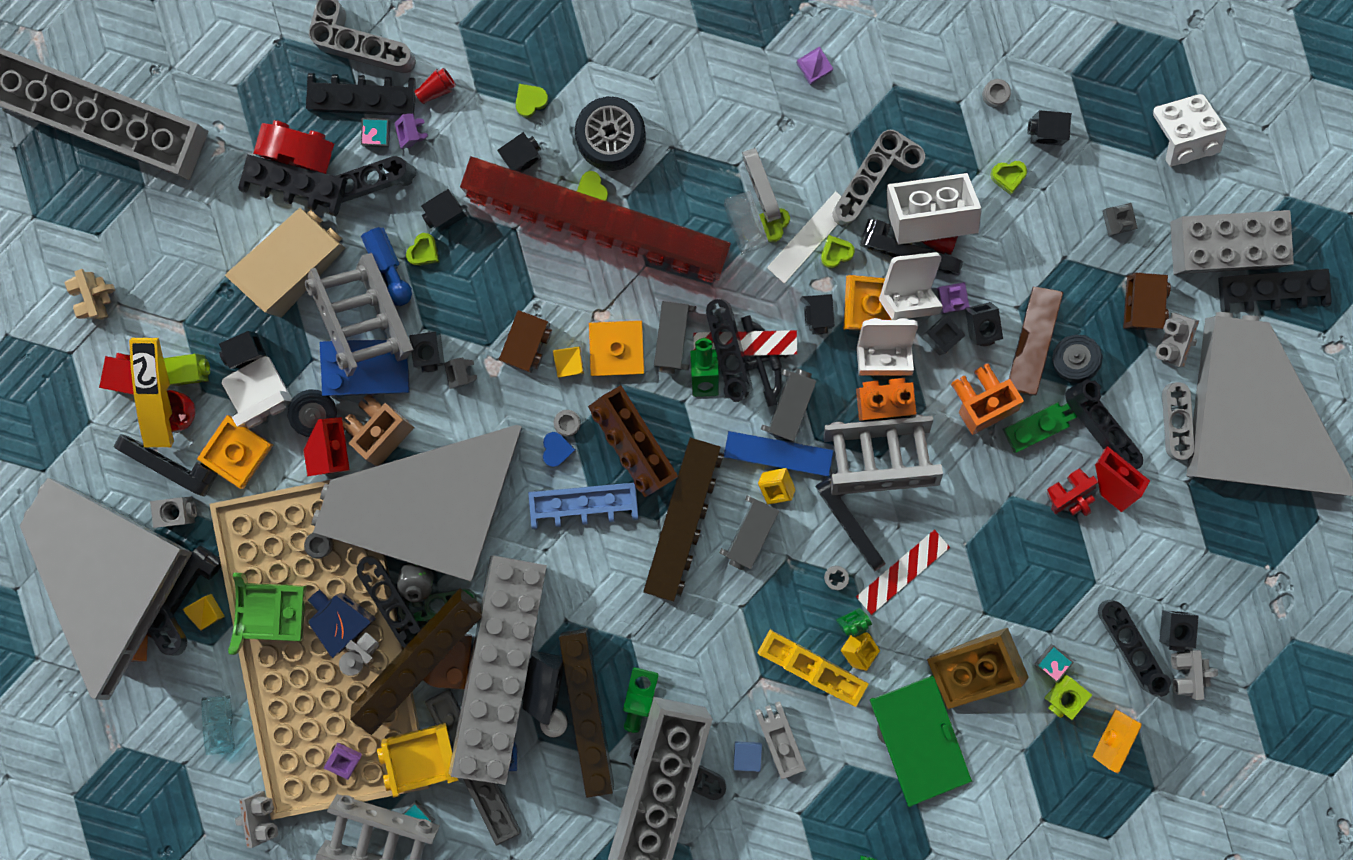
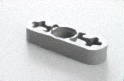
(761, 185)
(1186, 412)

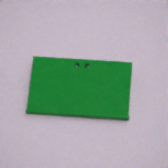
(920, 749)

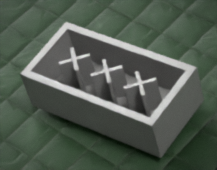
(1231, 242)

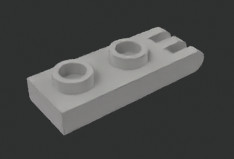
(781, 741)

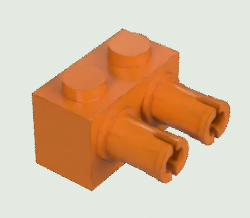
(886, 400)
(990, 406)

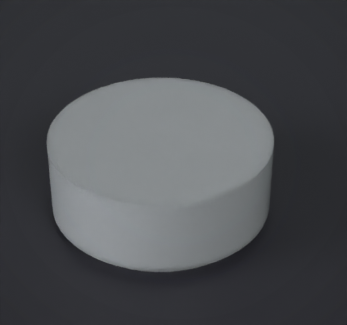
(996, 93)
(567, 423)

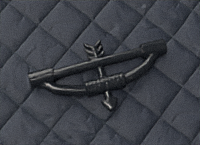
(752, 363)

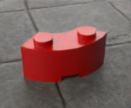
(294, 147)

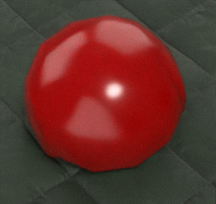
(182, 411)

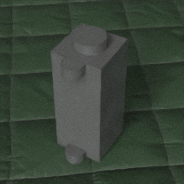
(672, 336)
(791, 404)
(751, 534)

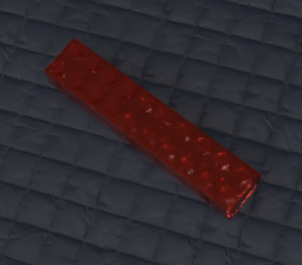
(595, 219)

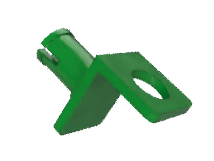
(704, 368)
(638, 700)

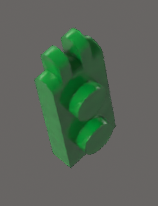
(1038, 426)
(854, 623)

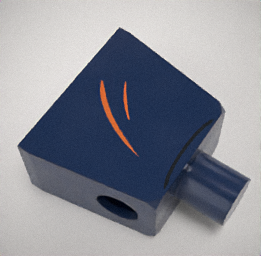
(337, 620)

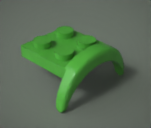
(266, 612)

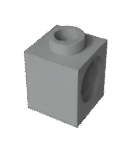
(163, 516)

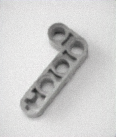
(363, 41)
(870, 180)

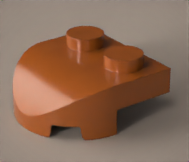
(453, 668)

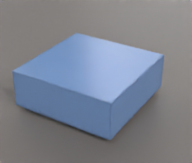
(747, 756)

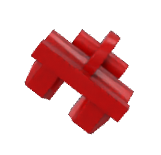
(1082, 486)

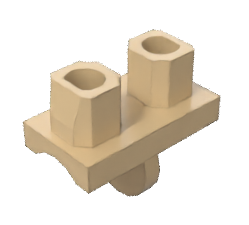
(93, 292)

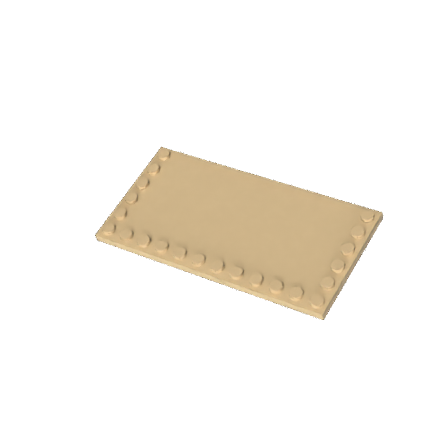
(295, 687)

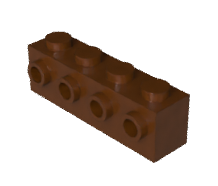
(632, 441)

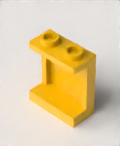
(416, 759)

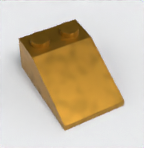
(978, 669)

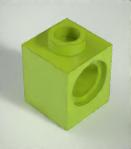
(187, 369)
(1079, 697)

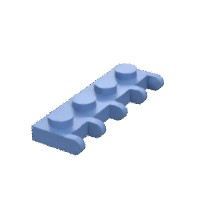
(582, 502)

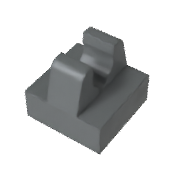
(1119, 219)
(457, 373)

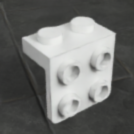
(1191, 129)
(908, 286)
(886, 347)
(256, 392)

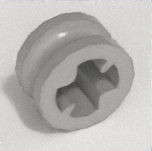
(840, 585)

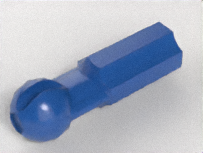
(378, 244)

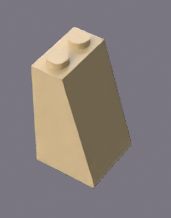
(277, 267)

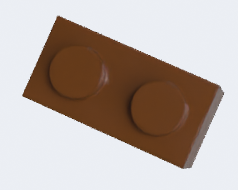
(1146, 301)
(525, 341)

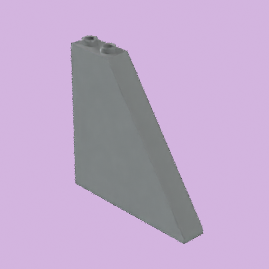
(1256, 416)
(424, 506)
(100, 577)

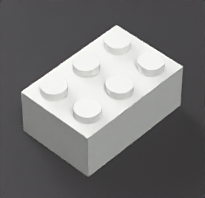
(933, 208)

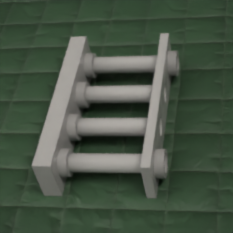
(377, 296)
(887, 479)
(373, 816)

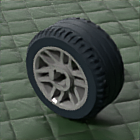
(603, 117)

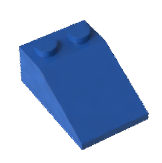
(372, 376)

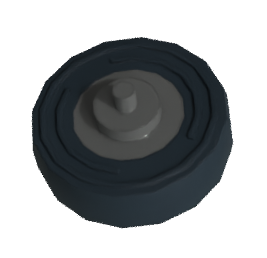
(1077, 358)
(308, 408)

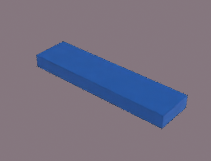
(778, 453)

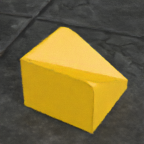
(568, 362)
(776, 486)
(204, 612)
(860, 651)

